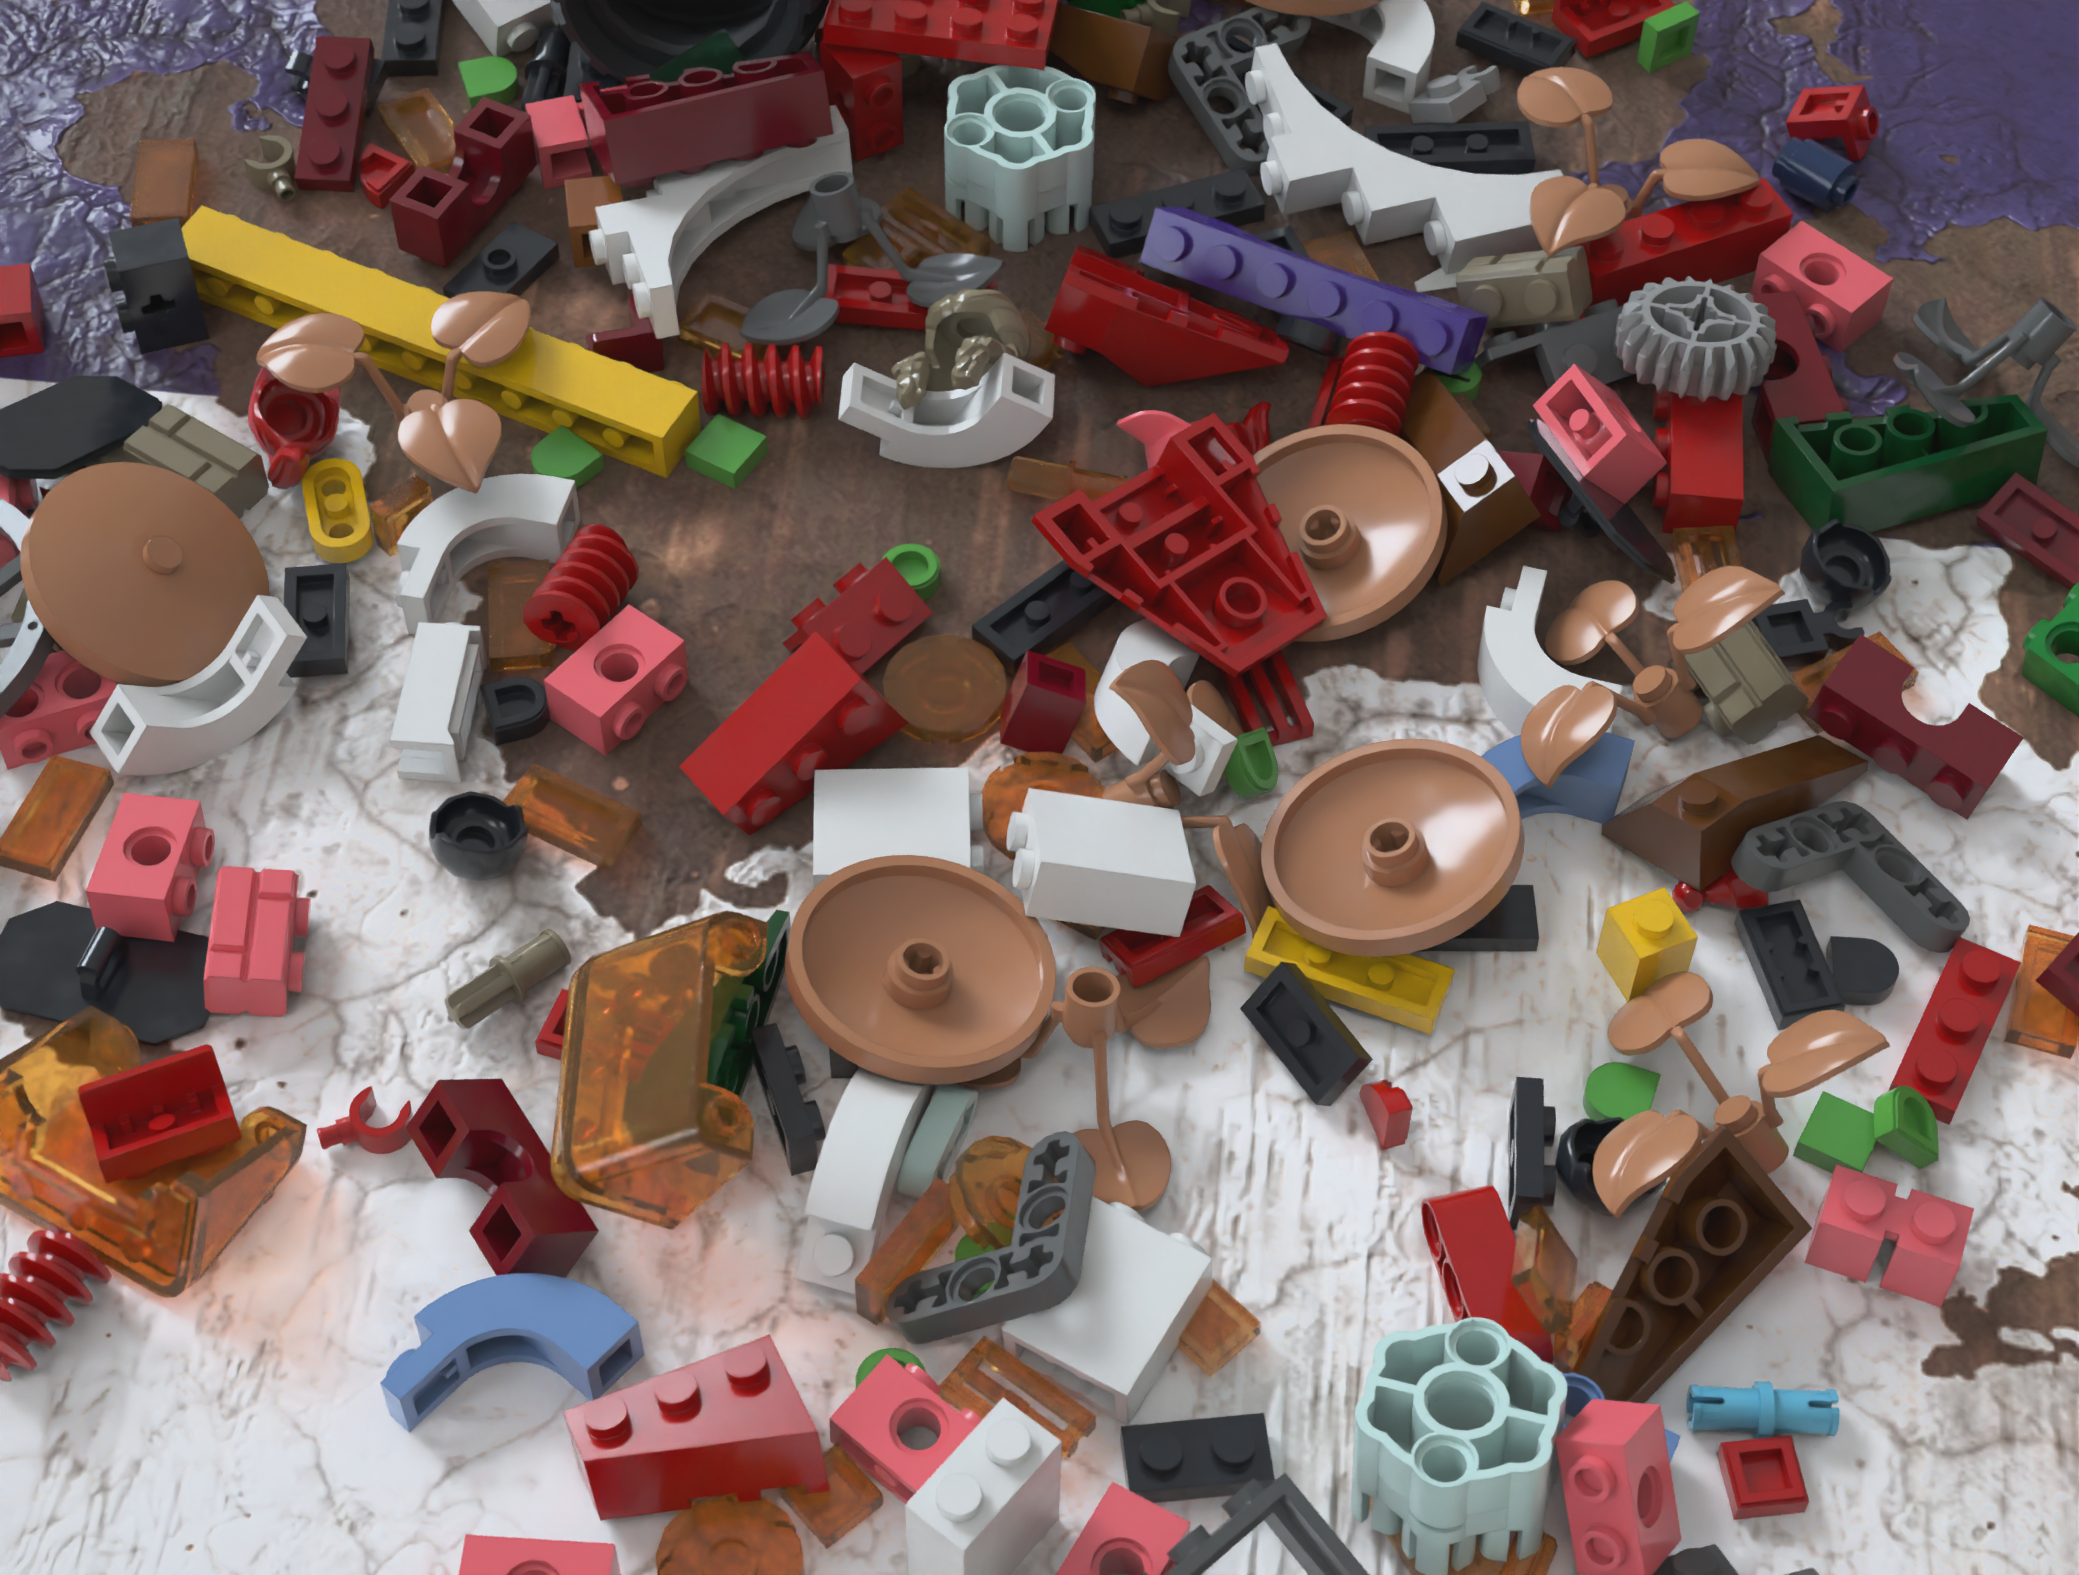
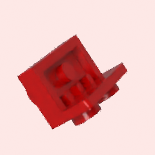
(1604, 23)
(866, 618)
(159, 1114)

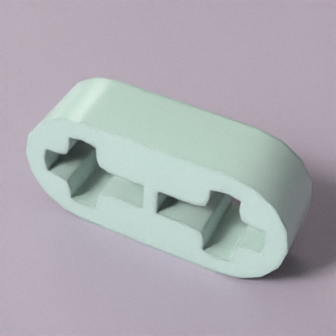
(937, 1139)

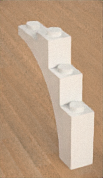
(1384, 194)
(660, 236)

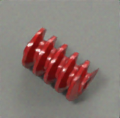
(763, 381)
(1375, 382)
(582, 588)
(37, 1292)

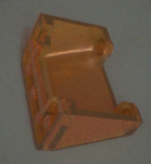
(633, 1096)
(148, 1228)

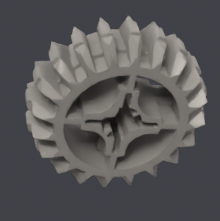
(1695, 338)

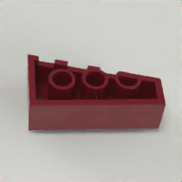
(706, 117)

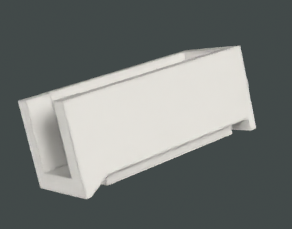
(438, 701)

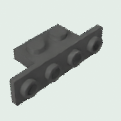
(1561, 344)

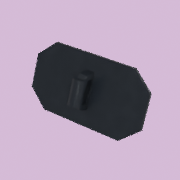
(70, 425)
(1604, 510)
(61, 965)

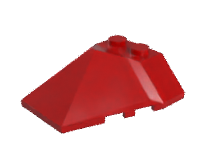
(1151, 328)
(1193, 550)

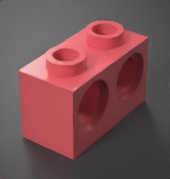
(54, 712)

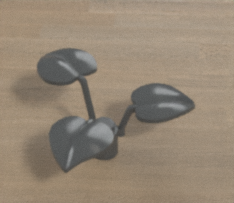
(839, 216)
(2028, 342)

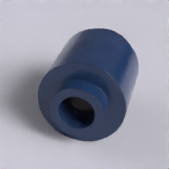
(1816, 174)

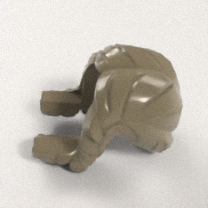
(962, 344)

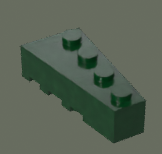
(1904, 462)

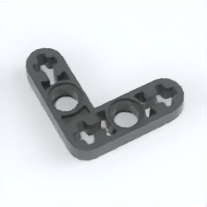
(1221, 79)
(1857, 843)
(1027, 1276)

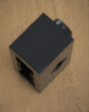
(157, 286)

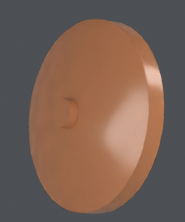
(1359, 517)
(139, 572)
(1393, 847)
(920, 969)

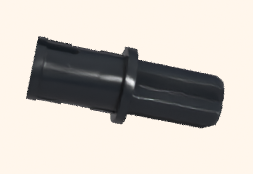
(547, 69)

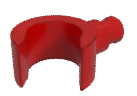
(354, 1127)

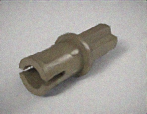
(507, 979)

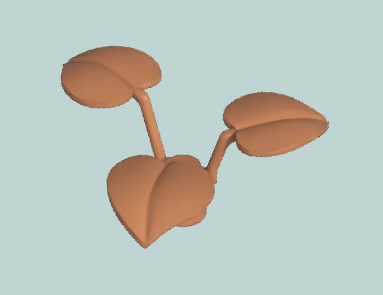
(1571, 212)
(435, 432)
(1166, 715)
(1575, 719)
(1161, 1014)
(1652, 1147)

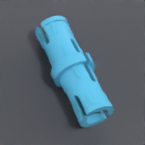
(1762, 1410)

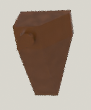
(1115, 53)
(1477, 486)
(1702, 818)
(1695, 1262)

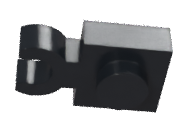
(1806, 636)

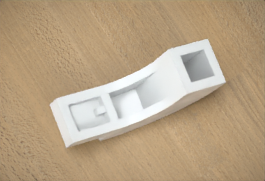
(1401, 51)
(954, 425)
(462, 529)
(1510, 660)
(211, 712)
(1123, 727)
(858, 1176)

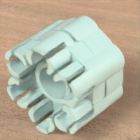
(1019, 152)
(1457, 1443)

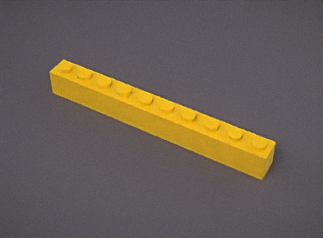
(540, 385)

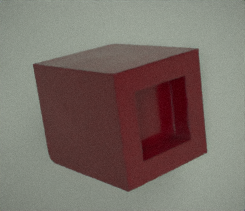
(632, 344)
(1542, 485)
(1043, 704)

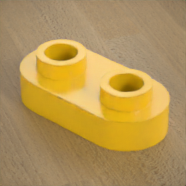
(337, 510)

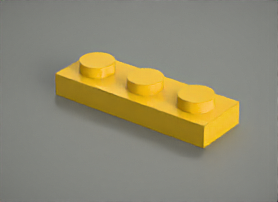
(1389, 987)

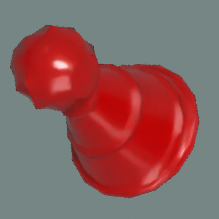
(1725, 891)

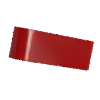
(1474, 1262)

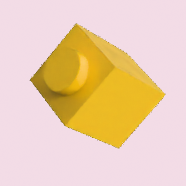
(1645, 941)

